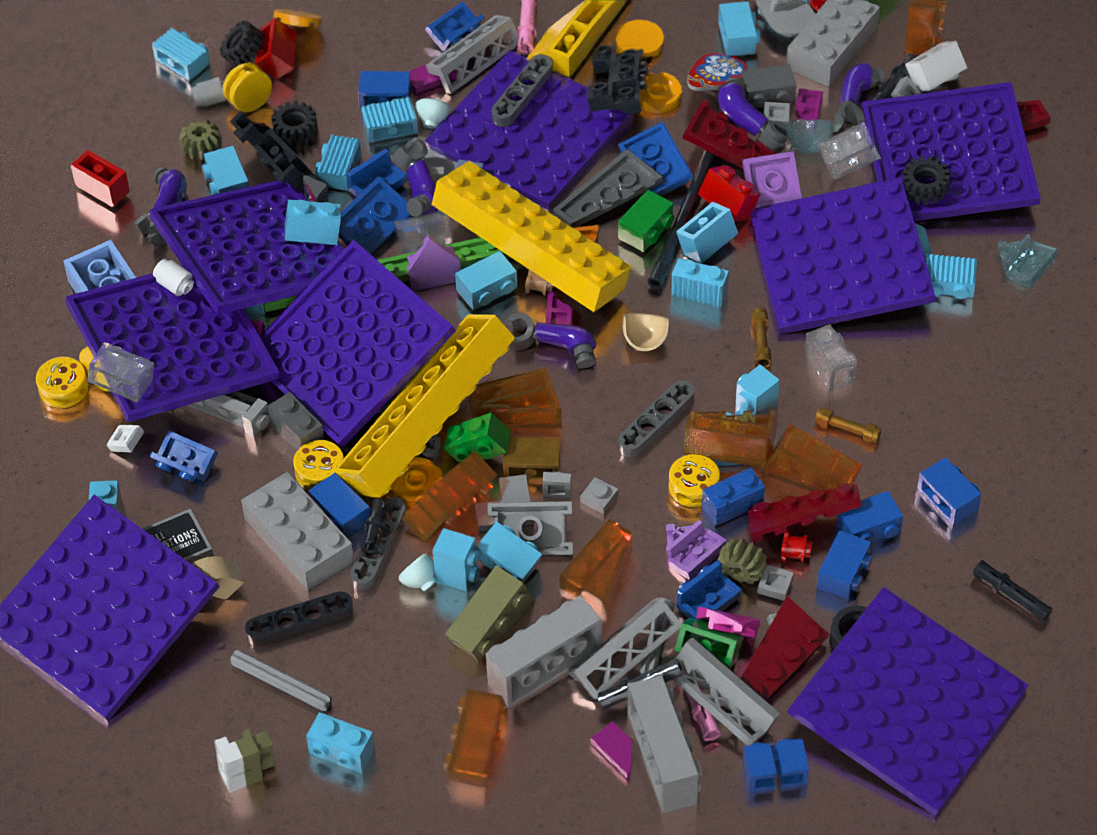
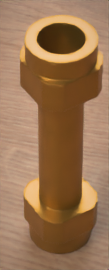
(760, 322)
(870, 433)

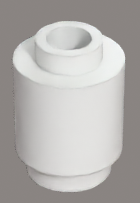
(173, 277)

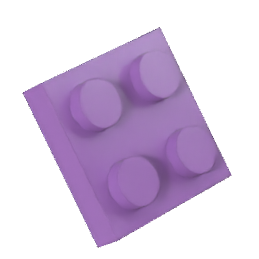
(773, 177)

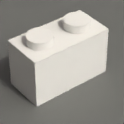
(936, 66)

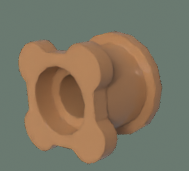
(537, 283)

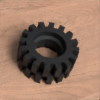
(241, 43)
(295, 113)
(930, 169)

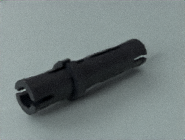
(897, 73)
(1004, 585)
(610, 696)

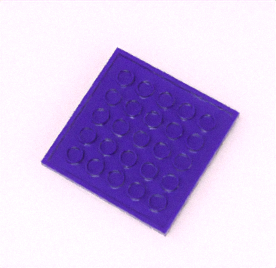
(971, 132)
(542, 147)
(239, 246)
(841, 256)
(352, 342)
(190, 345)
(102, 606)
(908, 700)

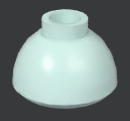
(432, 112)
(419, 573)

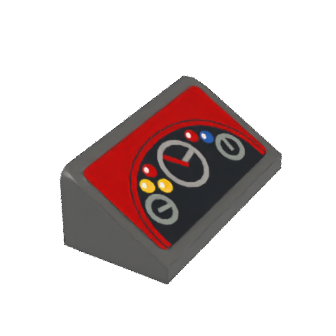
(315, 190)

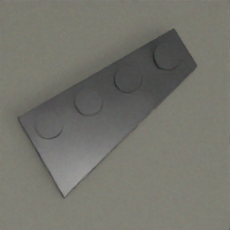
(612, 186)

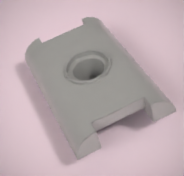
(549, 517)

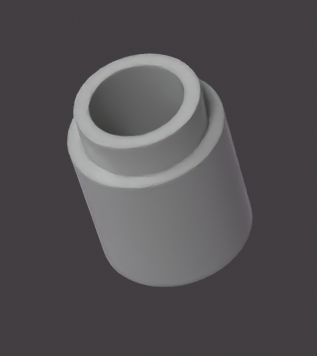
(208, 92)

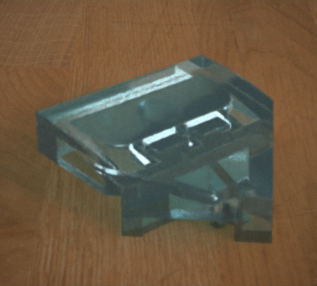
(1025, 260)

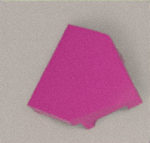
(729, 622)

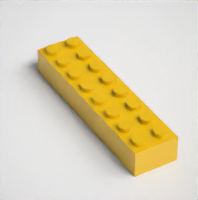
(531, 235)
(424, 405)

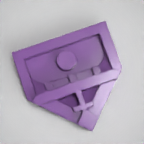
(432, 266)
(692, 548)

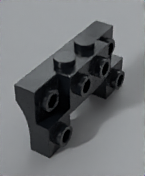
(625, 81)
(273, 151)

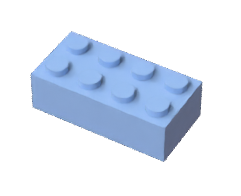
(97, 268)

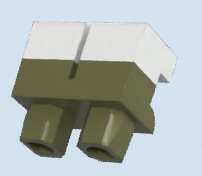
(244, 759)

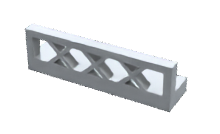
(471, 45)
(227, 407)
(619, 638)
(724, 690)

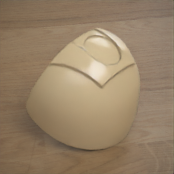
(645, 331)

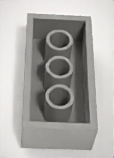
(832, 39)
(297, 531)
(543, 650)
(664, 744)

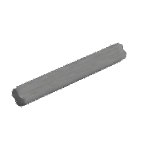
(281, 680)

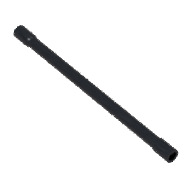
(661, 267)

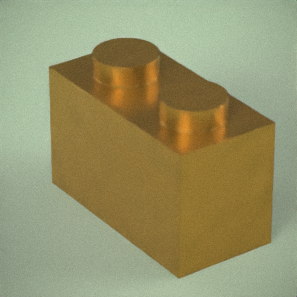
(531, 457)

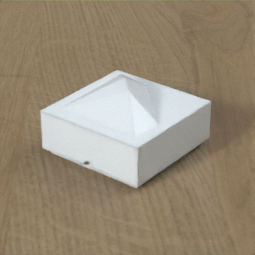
(125, 438)

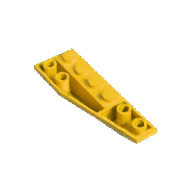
(576, 34)

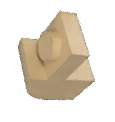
(223, 572)

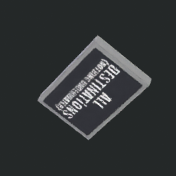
(182, 535)

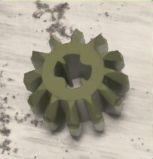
(200, 139)
(742, 561)

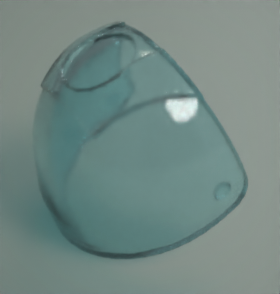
(807, 134)

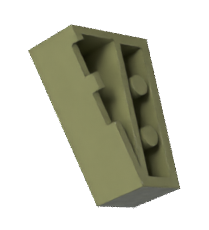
(490, 613)

